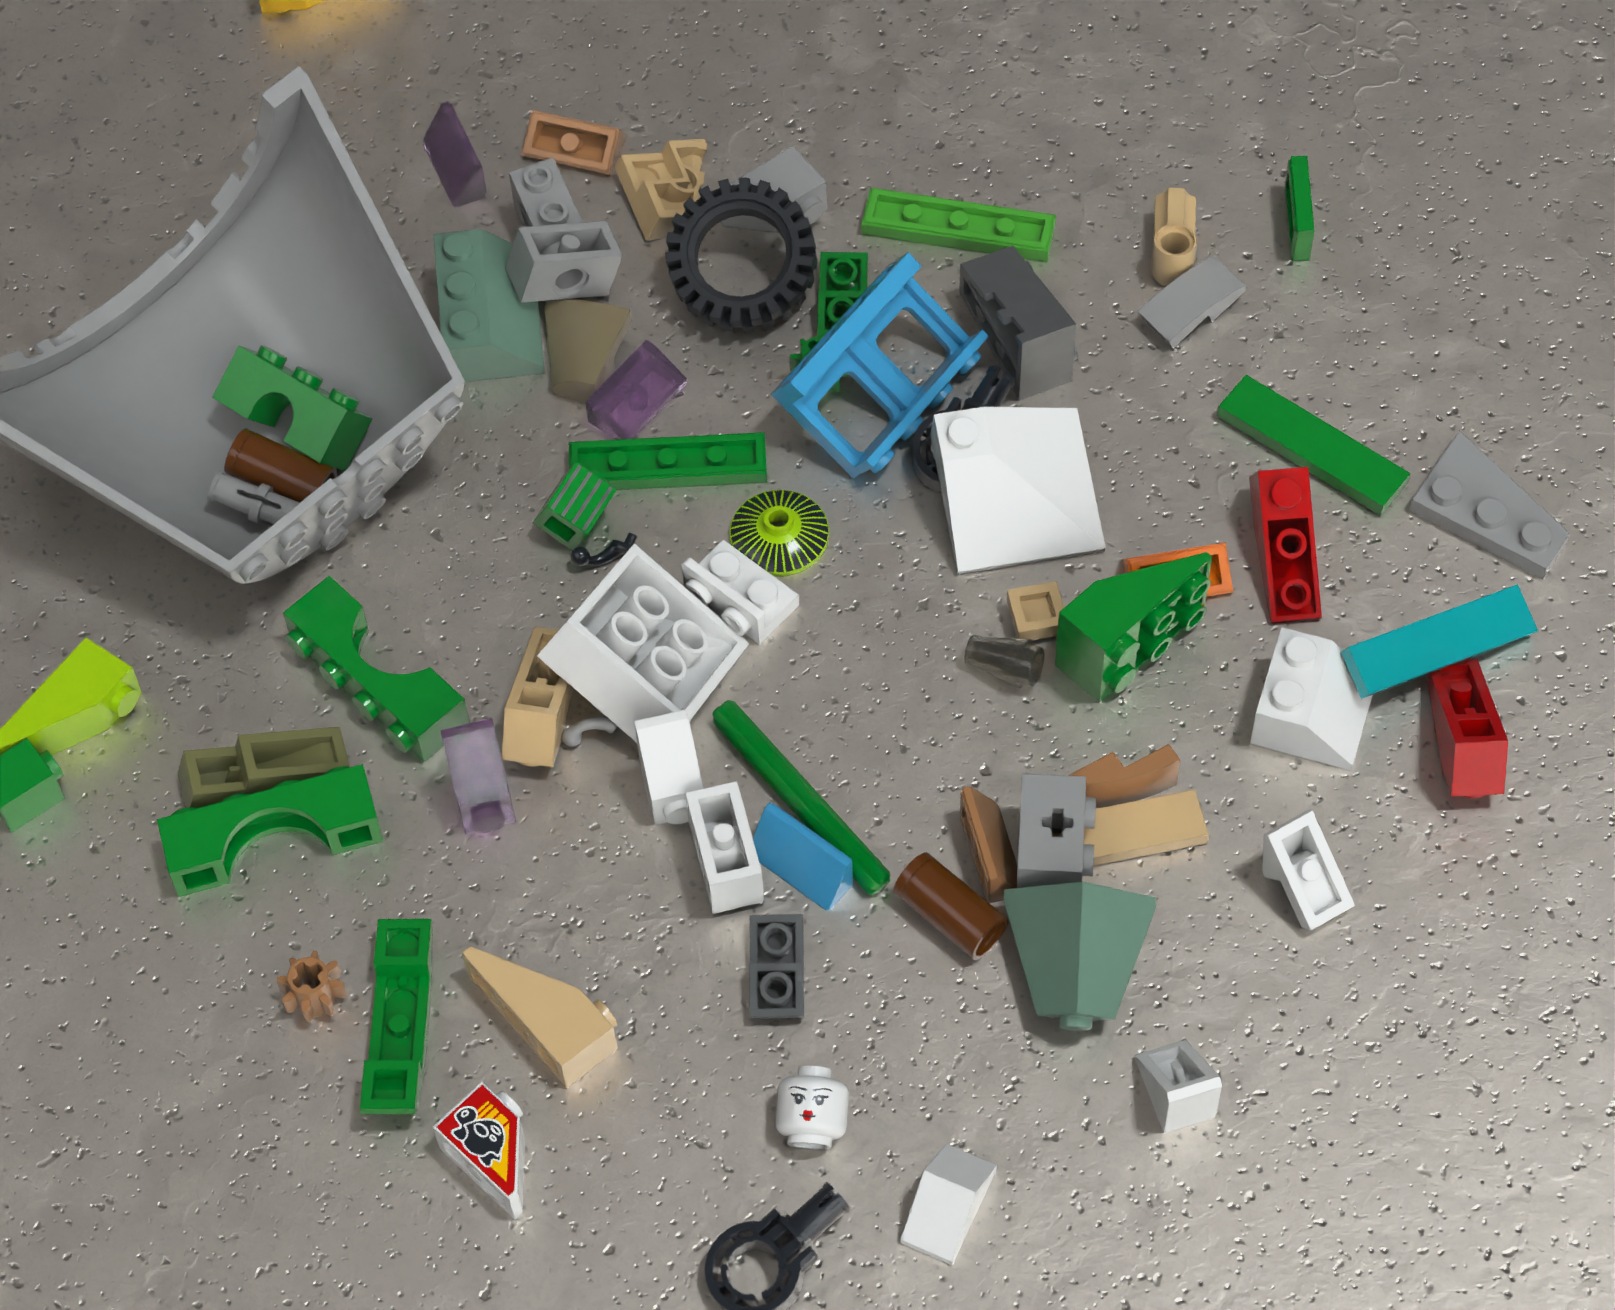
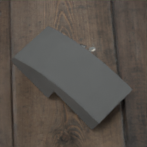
(776, 966)

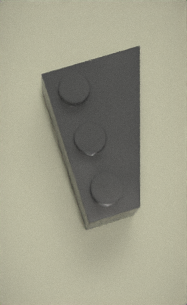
(1023, 321)

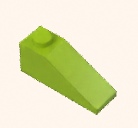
(74, 702)

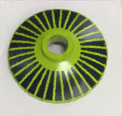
(783, 548)

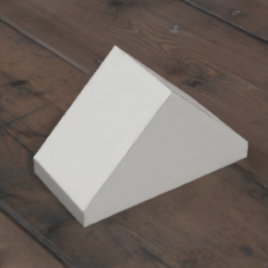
(1179, 1085)
(947, 1203)

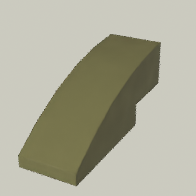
(258, 763)

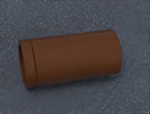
(265, 461)
(950, 906)

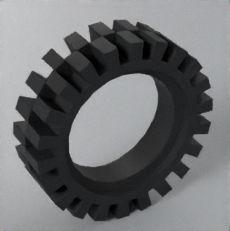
(729, 202)

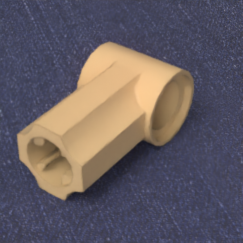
(1173, 235)

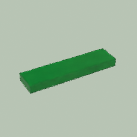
(1313, 444)
(675, 460)

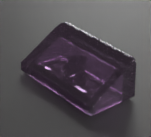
(454, 158)
(634, 393)

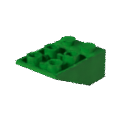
(1129, 621)

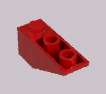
(1286, 543)

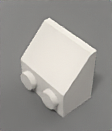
(1310, 702)

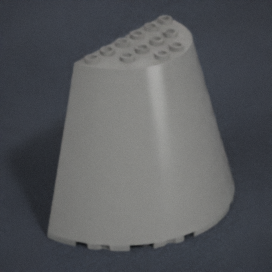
(281, 265)

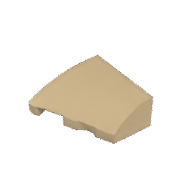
(662, 183)

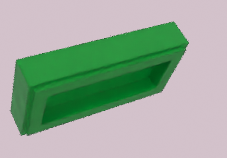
(1299, 208)

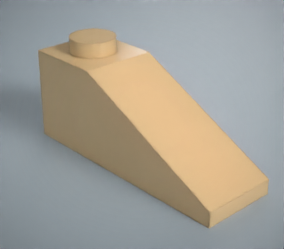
(535, 708)
(547, 1013)

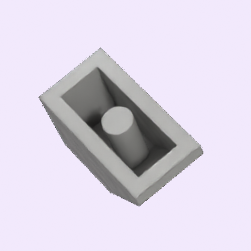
(793, 175)

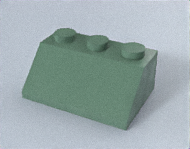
(480, 310)

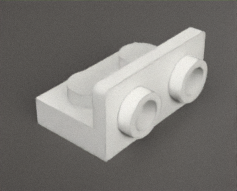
(740, 591)

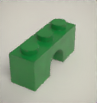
(323, 422)

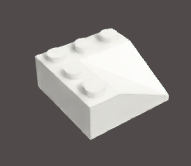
(643, 645)

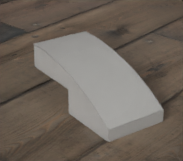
(1190, 298)

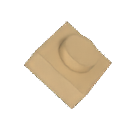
(1035, 610)

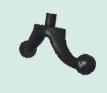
(581, 556)

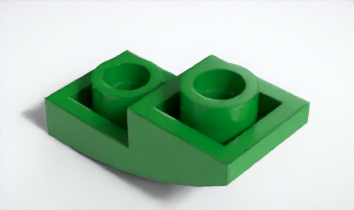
(840, 285)

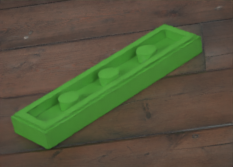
(957, 224)

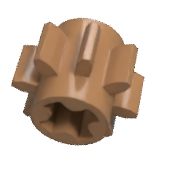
(300, 995)

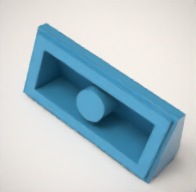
(802, 857)

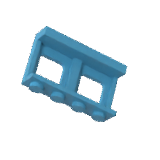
(853, 350)

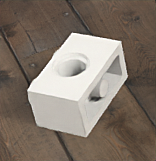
(725, 847)

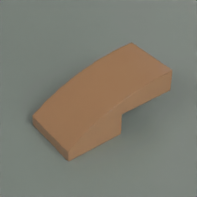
(1118, 784)

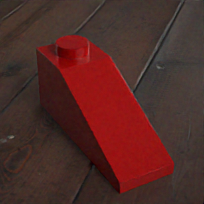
(1468, 731)

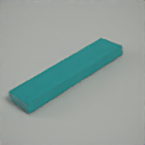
(1439, 641)

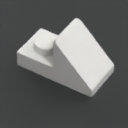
(1308, 872)

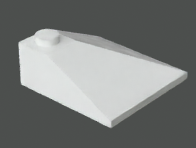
(1015, 486)

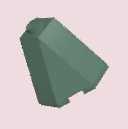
(1078, 947)

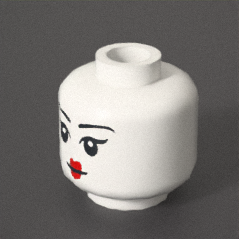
(811, 1108)

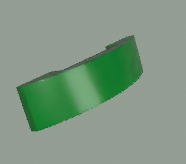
(399, 1017)

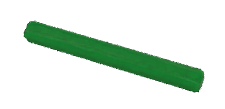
(799, 794)

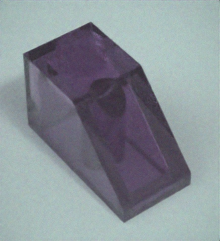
(478, 776)

